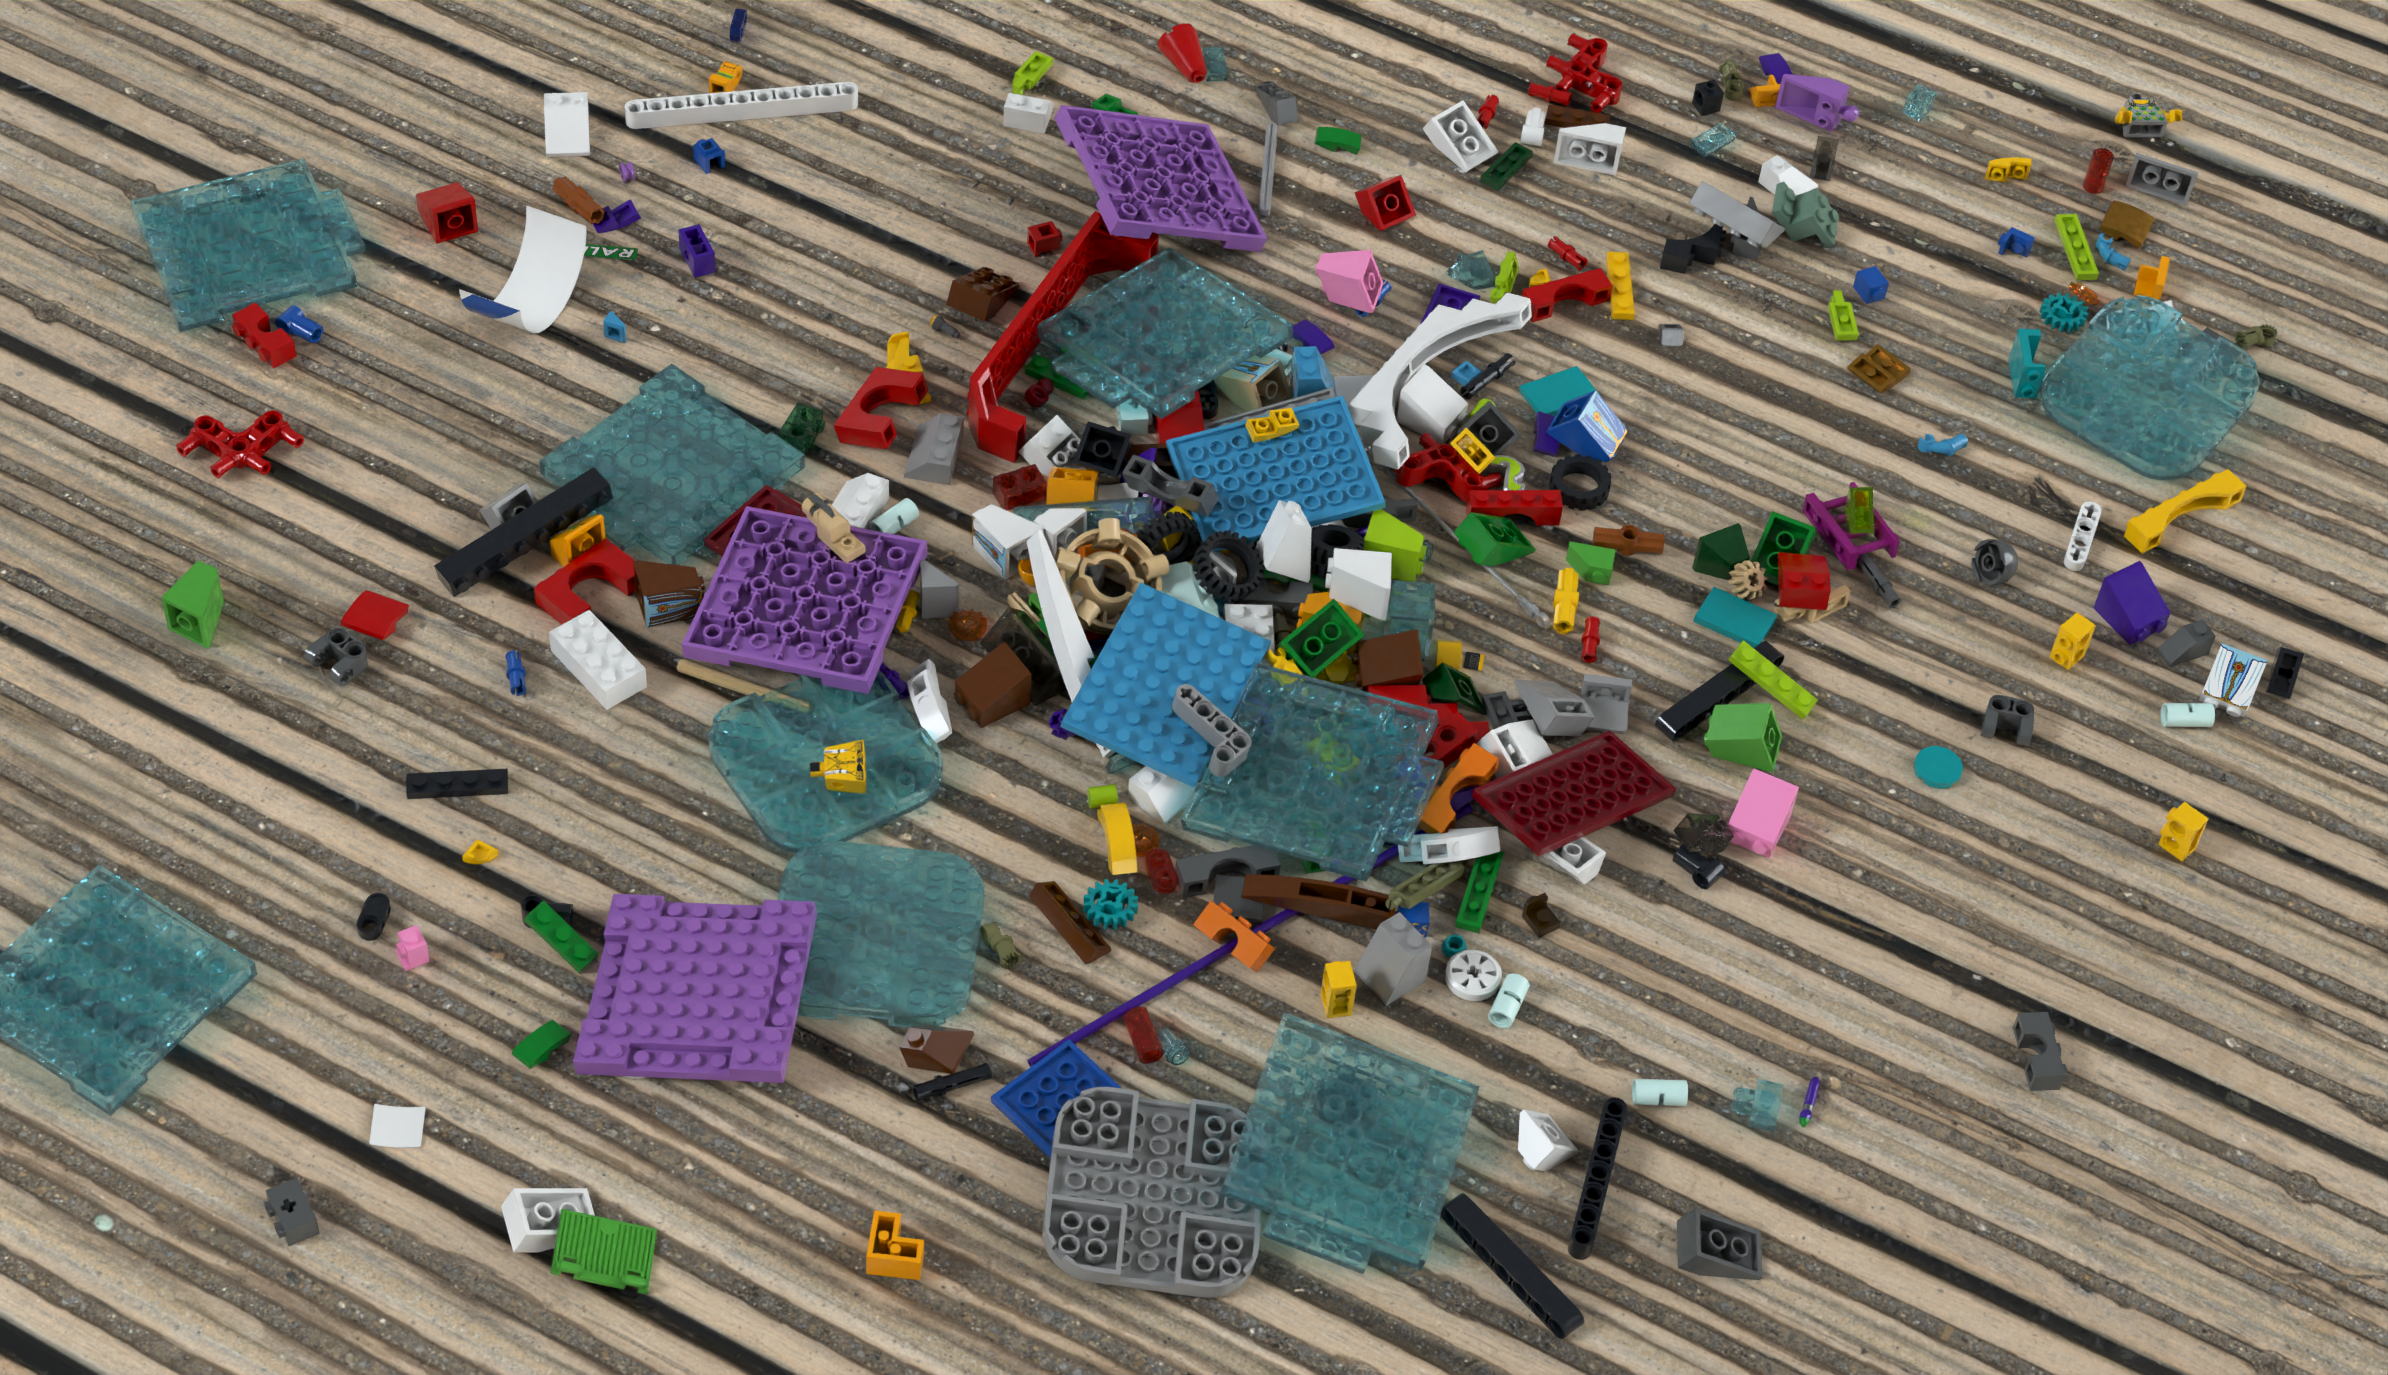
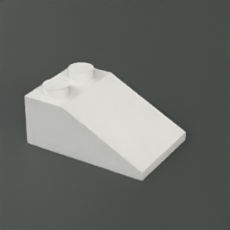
(566, 124)
(1460, 137)
(1591, 147)
(534, 1215)

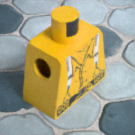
(843, 767)

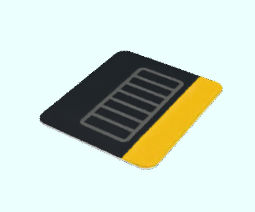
(1474, 661)

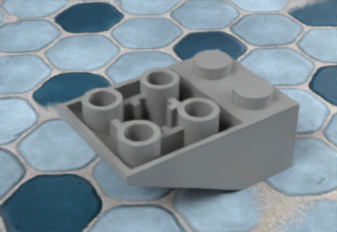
(1555, 708)

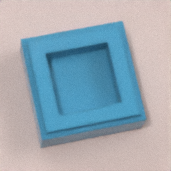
(1465, 373)

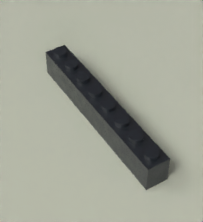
(523, 532)

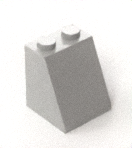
(1394, 959)

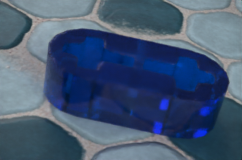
(738, 25)

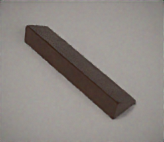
(1069, 921)

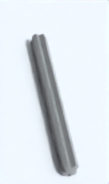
(1268, 169)

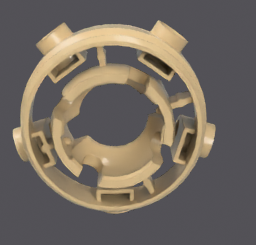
(1095, 604)

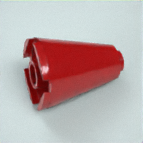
(1184, 51)

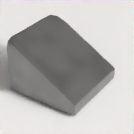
(1671, 334)

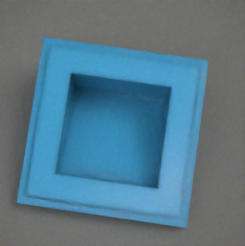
(614, 328)

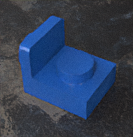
(2016, 241)

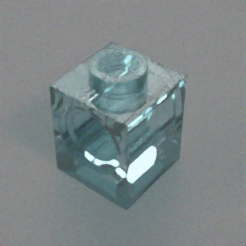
(1919, 102)

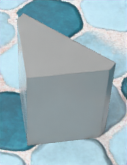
(937, 593)

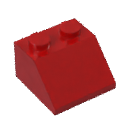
(1386, 202)

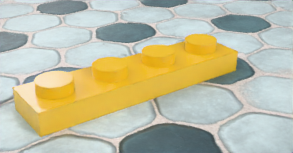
(1620, 277)

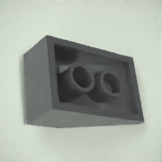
(1718, 1247)

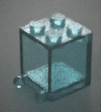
(1411, 608)

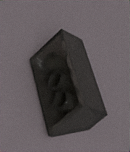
(1032, 649)

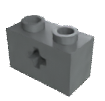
(291, 1211)

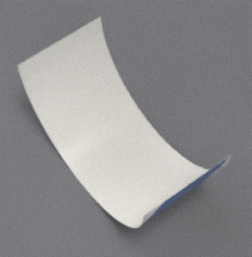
(541, 277)

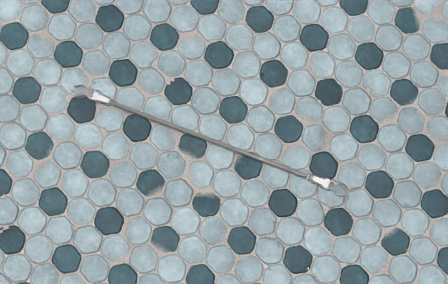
(1529, 607)

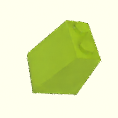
(1395, 537)

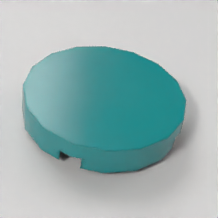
(1938, 767)

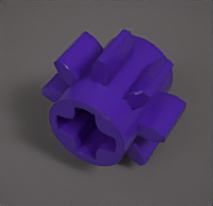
(1055, 723)

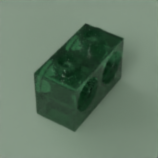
(802, 427)

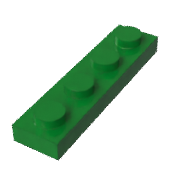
(1479, 892)

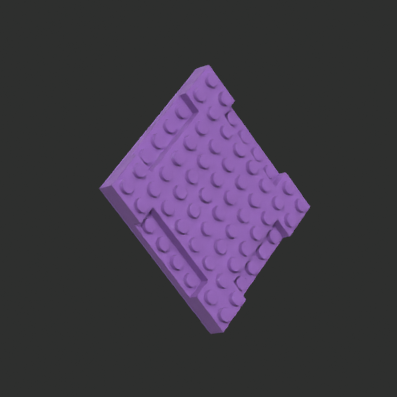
(1160, 177)
(798, 606)
(697, 990)

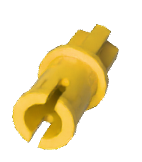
(907, 611)

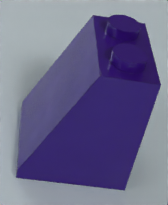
(2132, 604)

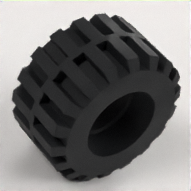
(1325, 539)

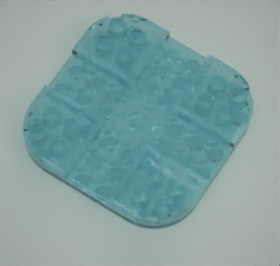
(2150, 388)
(767, 751)
(888, 931)

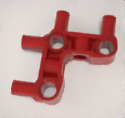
(1584, 74)
(241, 448)
(1447, 463)

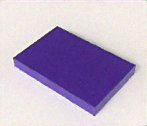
(1450, 298)

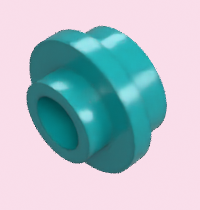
(1453, 941)

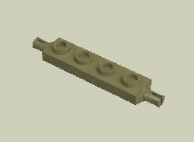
(1425, 884)

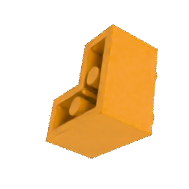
(890, 1253)

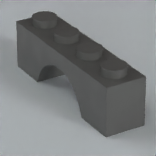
(1149, 479)
(1198, 871)

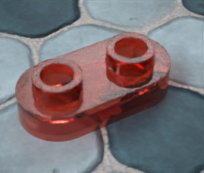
(1161, 868)

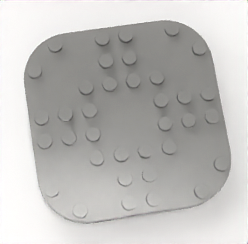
(1141, 1197)

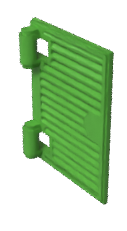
(604, 1250)

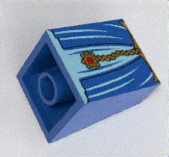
(1588, 427)

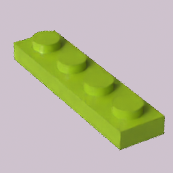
(2076, 247)
(1773, 679)

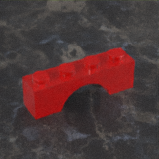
(1589, 287)
(1541, 505)

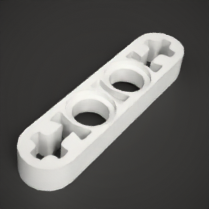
(2083, 536)

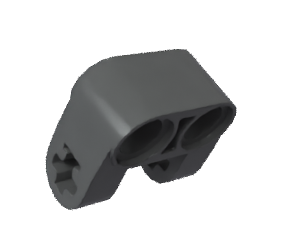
(344, 649)
(2009, 714)

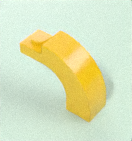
(1119, 838)

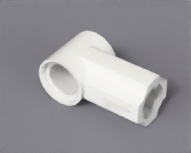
(1533, 128)

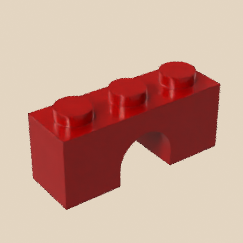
(254, 327)

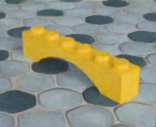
(2217, 492)

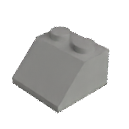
(508, 505)

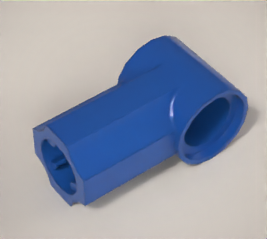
(295, 322)

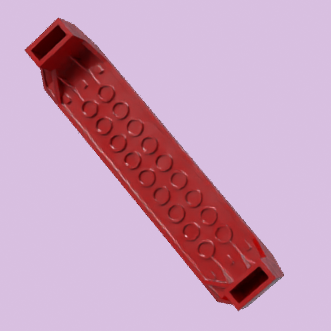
(1090, 253)

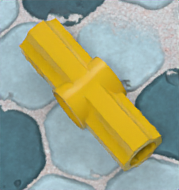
(1565, 600)

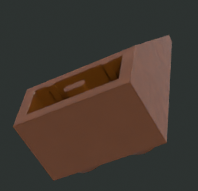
(981, 293)

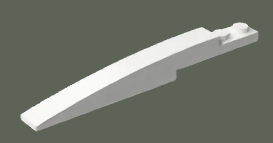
(1061, 620)

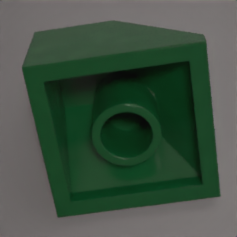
(1720, 552)
(1452, 686)

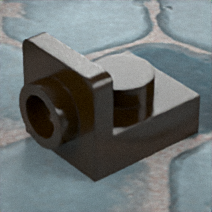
(1539, 915)

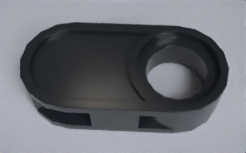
(375, 911)

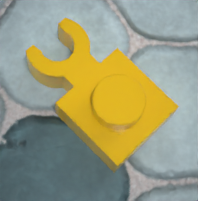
(1280, 662)

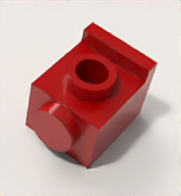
(1043, 238)

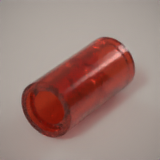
(2098, 170)
(1143, 1035)

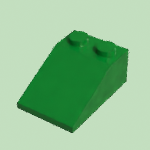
(1783, 536)
(1492, 539)
(1321, 639)

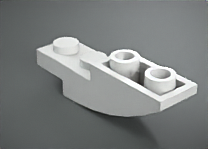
(927, 701)
(1451, 846)

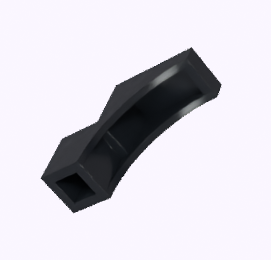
(1704, 249)

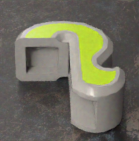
(1509, 469)

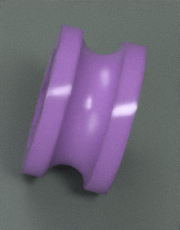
(627, 171)

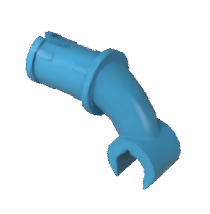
(2109, 254)
(1946, 446)

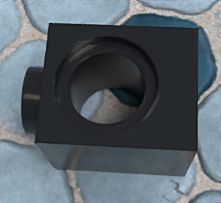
(1707, 97)

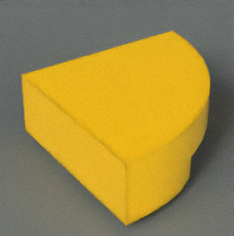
(1539, 278)
(480, 853)

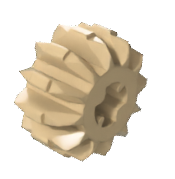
(1748, 580)

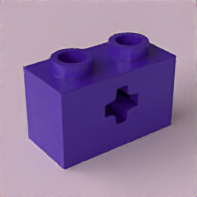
(696, 250)

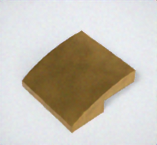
(2126, 222)
(1879, 369)

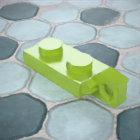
(1031, 72)
(1506, 278)
(1842, 318)

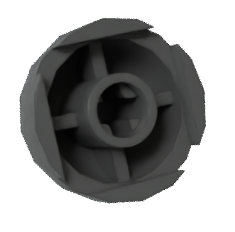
(1994, 561)

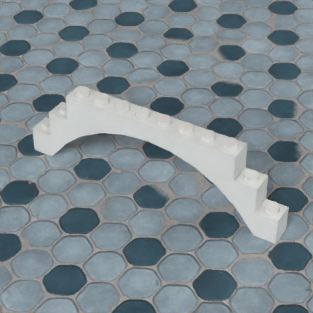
(1440, 331)

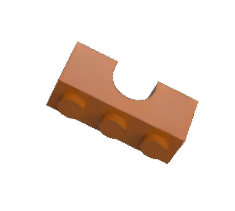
(1251, 947)

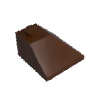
(935, 1047)

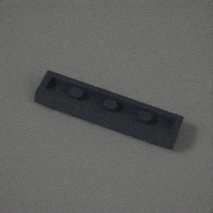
(457, 783)

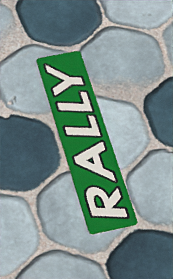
(610, 252)

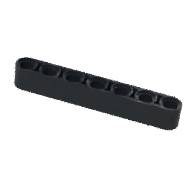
(1718, 690)
(1596, 1187)
(1512, 1266)

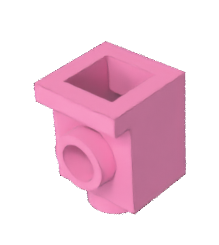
(411, 948)

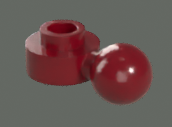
(1039, 393)

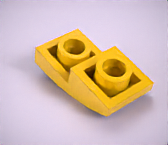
(2008, 167)
(1275, 425)

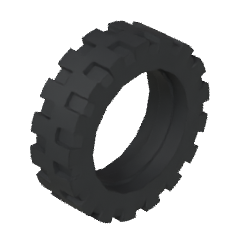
(1586, 466)

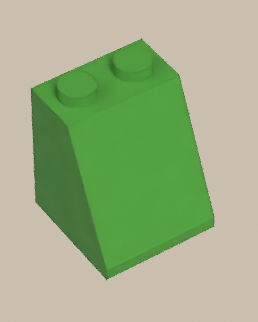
(195, 604)
(1744, 734)

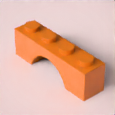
(1474, 768)

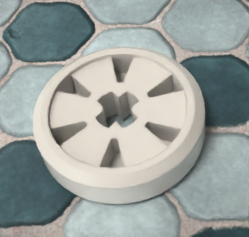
(1482, 965)

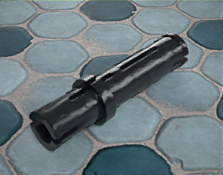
(1494, 371)
(943, 1084)

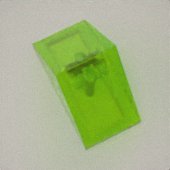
(1860, 510)

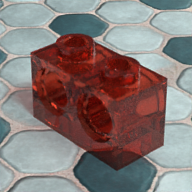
(1019, 487)

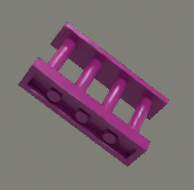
(1838, 539)

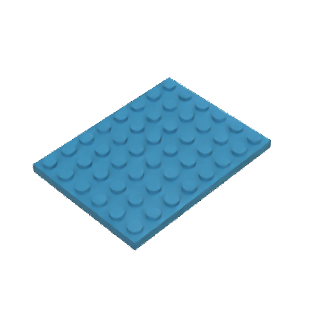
(1314, 465)
(1136, 675)

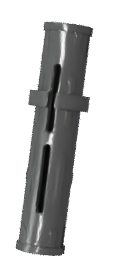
(1881, 585)

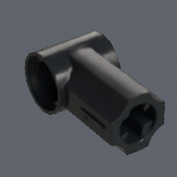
(1703, 870)
(530, 902)

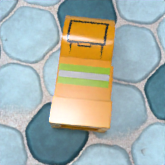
(726, 77)

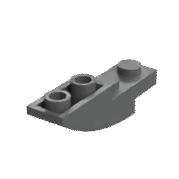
(1403, 510)

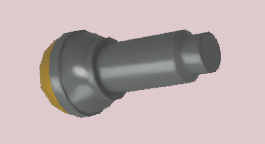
(938, 323)

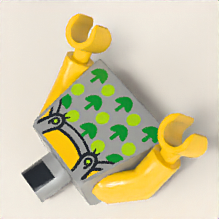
(2144, 118)

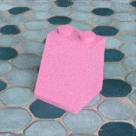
(1350, 279)
(1762, 812)

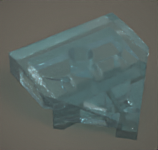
(1473, 271)

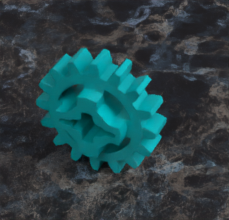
(2063, 312)
(1110, 904)

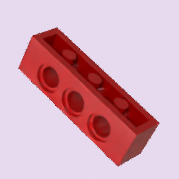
(1463, 737)

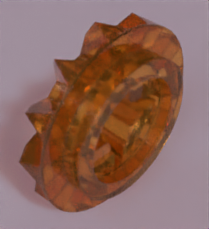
(2084, 293)
(974, 630)
(1149, 841)

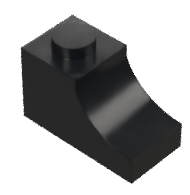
(2284, 672)

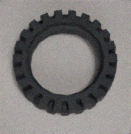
(1169, 525)
(1243, 551)

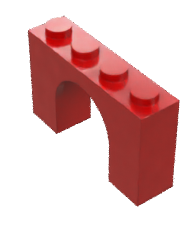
(881, 387)
(601, 561)

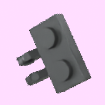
(1503, 711)

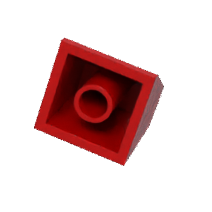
(448, 212)

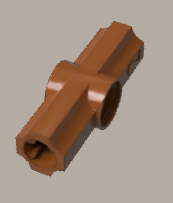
(578, 200)
(1628, 540)

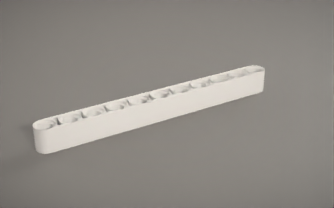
(741, 105)

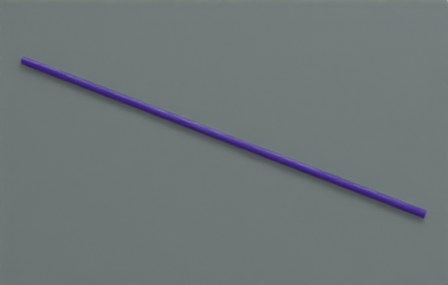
(1205, 961)

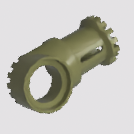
(1735, 80)
(2256, 337)
(1000, 944)

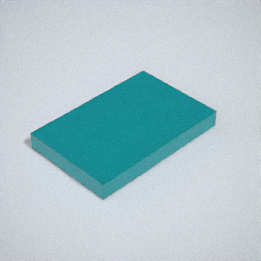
(1553, 390)
(1735, 617)

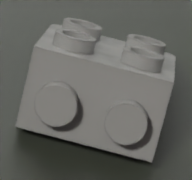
(1607, 701)

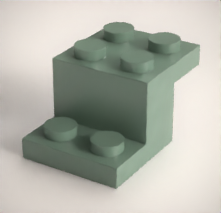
(1805, 214)

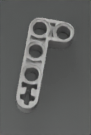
(1189, 706)

